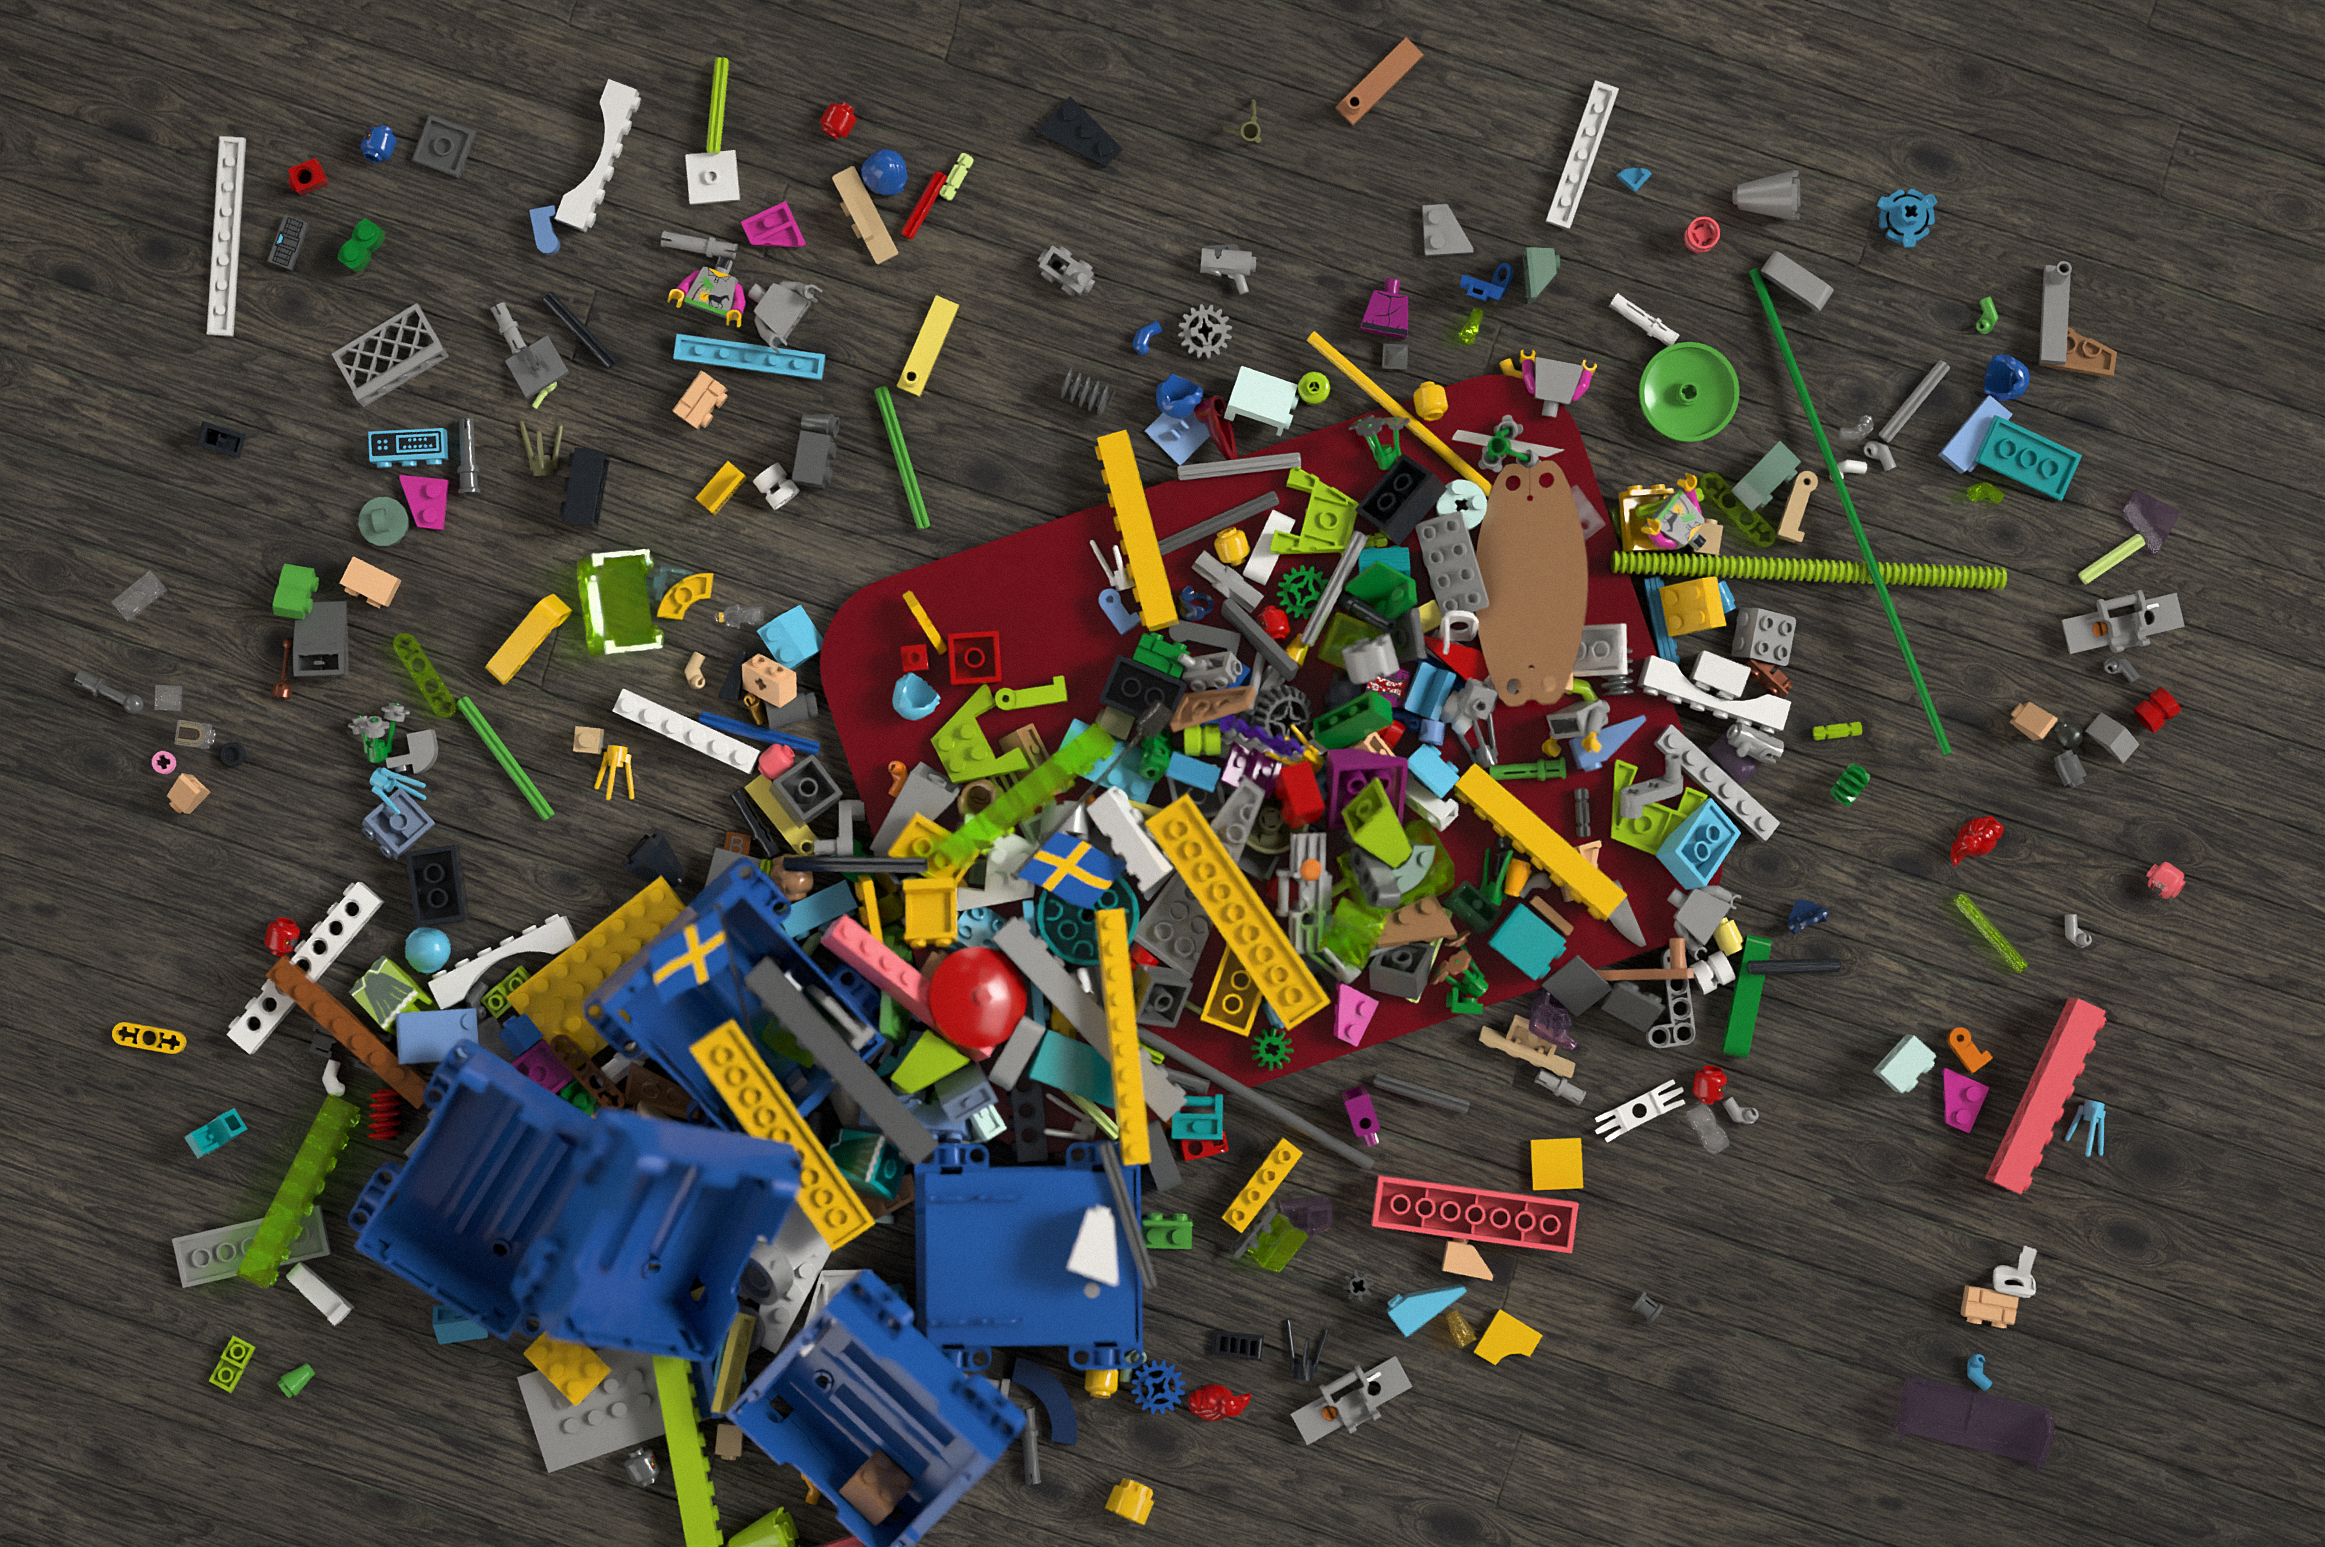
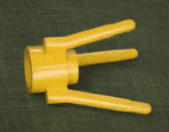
(1310, 753)
(615, 758)

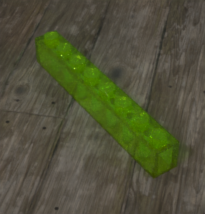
(1027, 795)
(298, 1191)

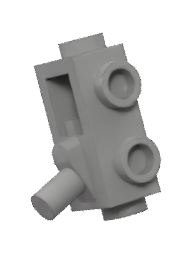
(1073, 275)
(1210, 670)

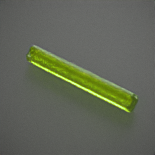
(1990, 933)

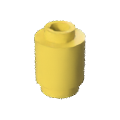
(1728, 937)

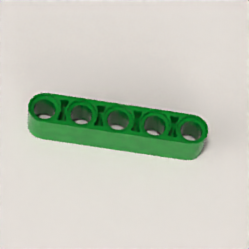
(1745, 999)

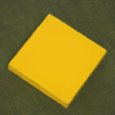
(1556, 1164)

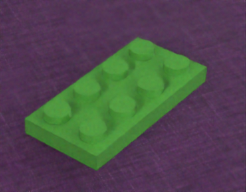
(893, 1015)

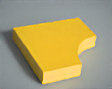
(1506, 1337)

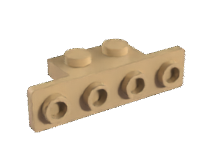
(866, 218)
(1526, 1045)

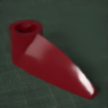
(1212, 413)

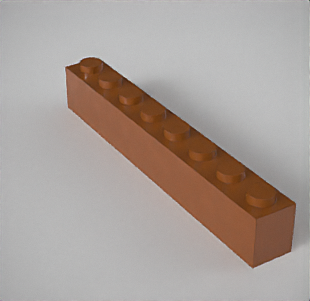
(349, 1030)

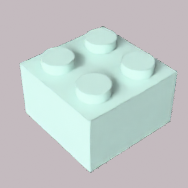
(1905, 1064)

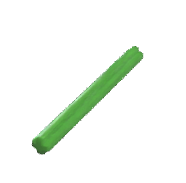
(902, 457)
(505, 758)

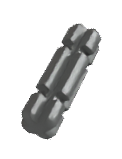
(1582, 812)

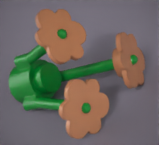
(1458, 963)

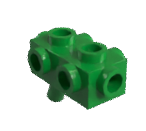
(1157, 755)

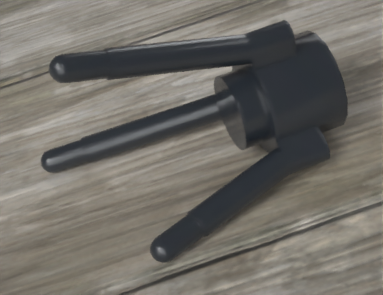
(1304, 1368)

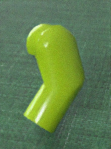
(1583, 687)

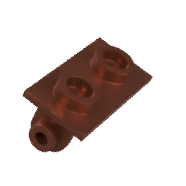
(1775, 684)

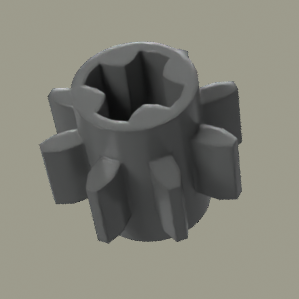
(1357, 1278)

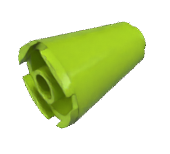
(771, 1530)

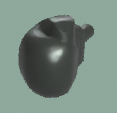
(2067, 733)

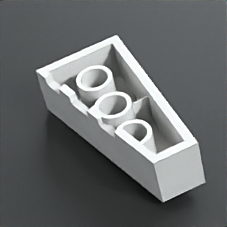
(1130, 837)

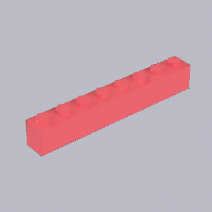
(888, 973)

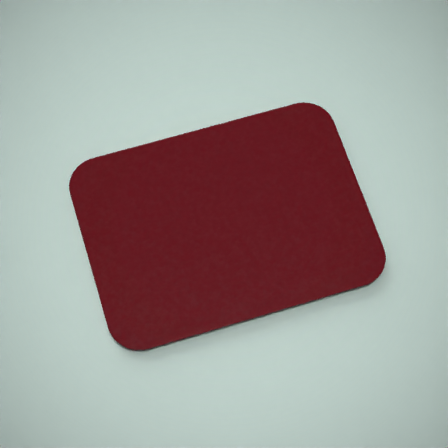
(1045, 604)

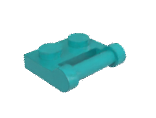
(1199, 1125)

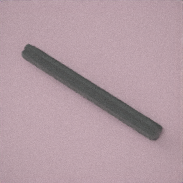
(1218, 523)
(1127, 1215)

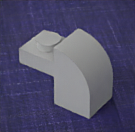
(422, 754)

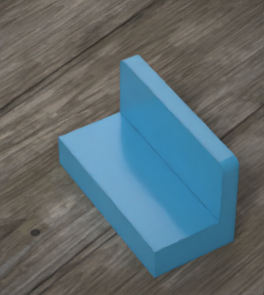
(1428, 691)
(1192, 772)
(454, 1327)

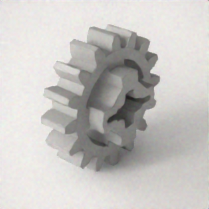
(1217, 330)

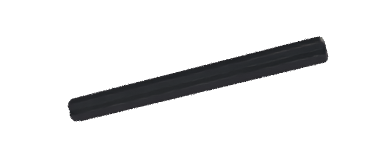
(855, 864)

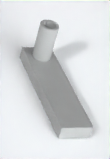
(2055, 313)

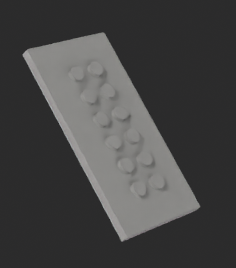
(613, 1416)

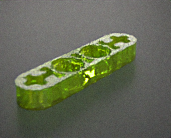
(1735, 512)
(425, 675)

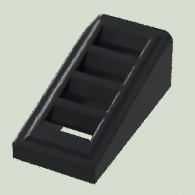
(733, 683)
(1257, 1356)

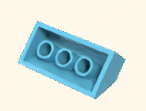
(1124, 775)

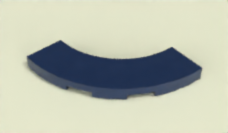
(1052, 1395)

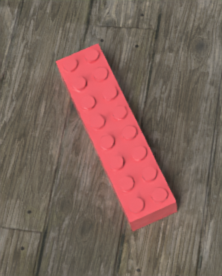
(2045, 1095)
(1474, 1213)

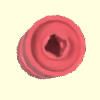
(1702, 235)

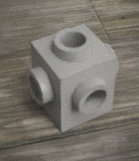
(1477, 699)

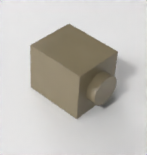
(1115, 722)

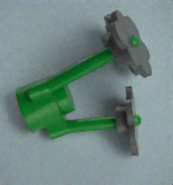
(1370, 427)

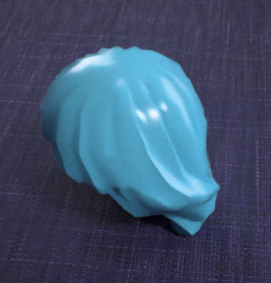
(914, 697)
(427, 949)

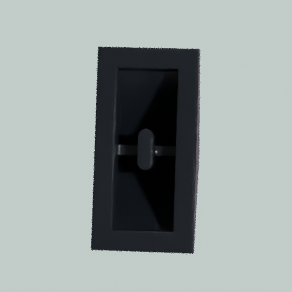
(220, 440)

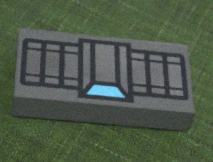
(288, 242)

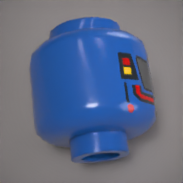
(378, 144)

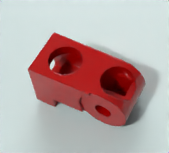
(1201, 1148)

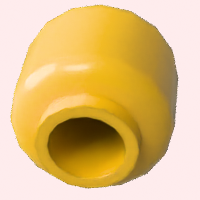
(1430, 401)
(1232, 546)
(1101, 1382)

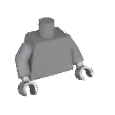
(781, 309)
(1700, 914)

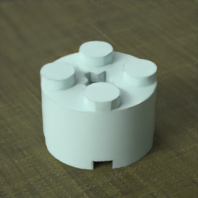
(1469, 493)

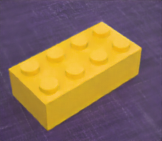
(1233, 996)

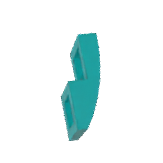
(892, 1063)

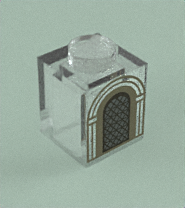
(194, 734)

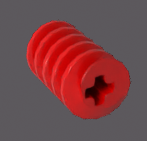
(384, 1114)

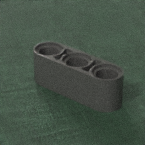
(1374, 878)
(1161, 1159)

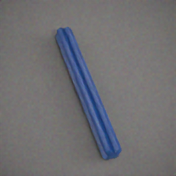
(758, 733)

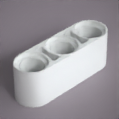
(1261, 562)

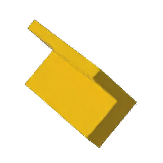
(721, 488)

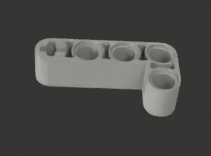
(1675, 1021)

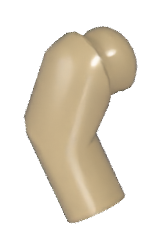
(693, 673)

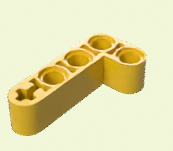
(527, 637)

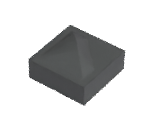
(1394, 357)

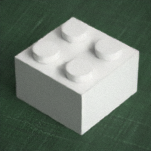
(1719, 675)

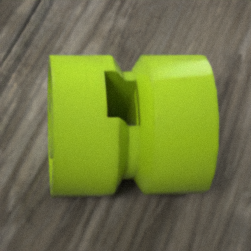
(1203, 739)

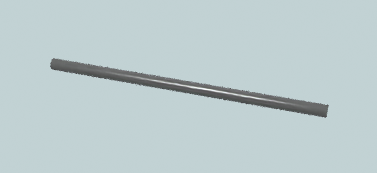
(1254, 1098)

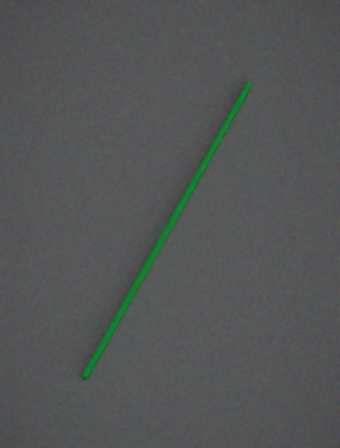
(1850, 512)

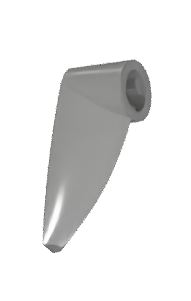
(1626, 923)

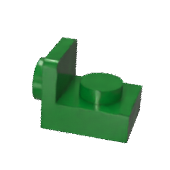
(1468, 1005)
(580, 1097)

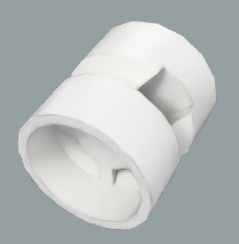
(770, 479)
(1454, 715)
(1712, 972)

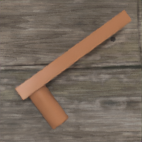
(1379, 82)
(1677, 967)

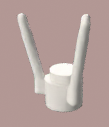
(1121, 579)

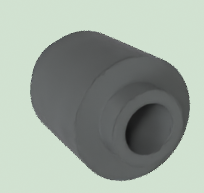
(2069, 769)

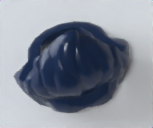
(1189, 612)
(1805, 914)

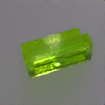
(1278, 1246)

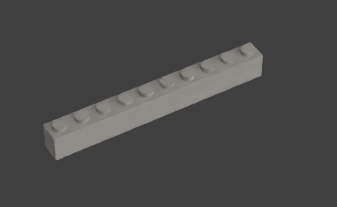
(1081, 1009)

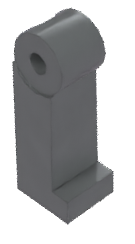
(1205, 635)

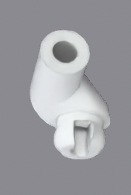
(1852, 467)

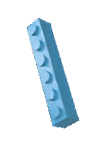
(1665, 645)

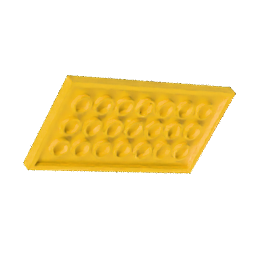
(557, 991)

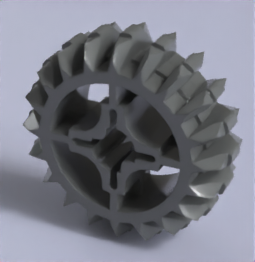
(1277, 705)

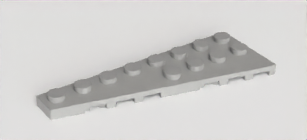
(1177, 922)

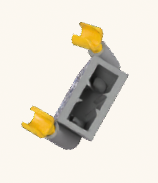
(1577, 721)

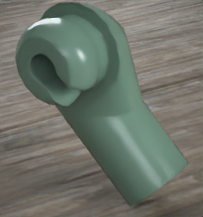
(1132, 1356)

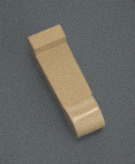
(1795, 507)

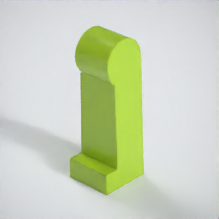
(1011, 700)

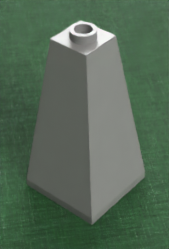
(924, 793)

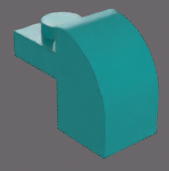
(216, 1133)

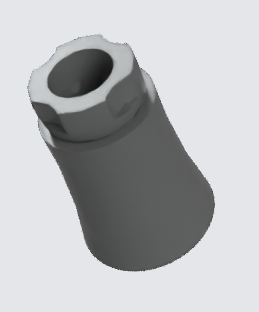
(796, 710)

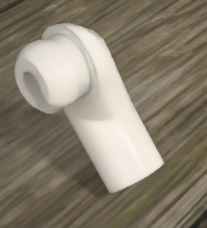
(330, 1080)

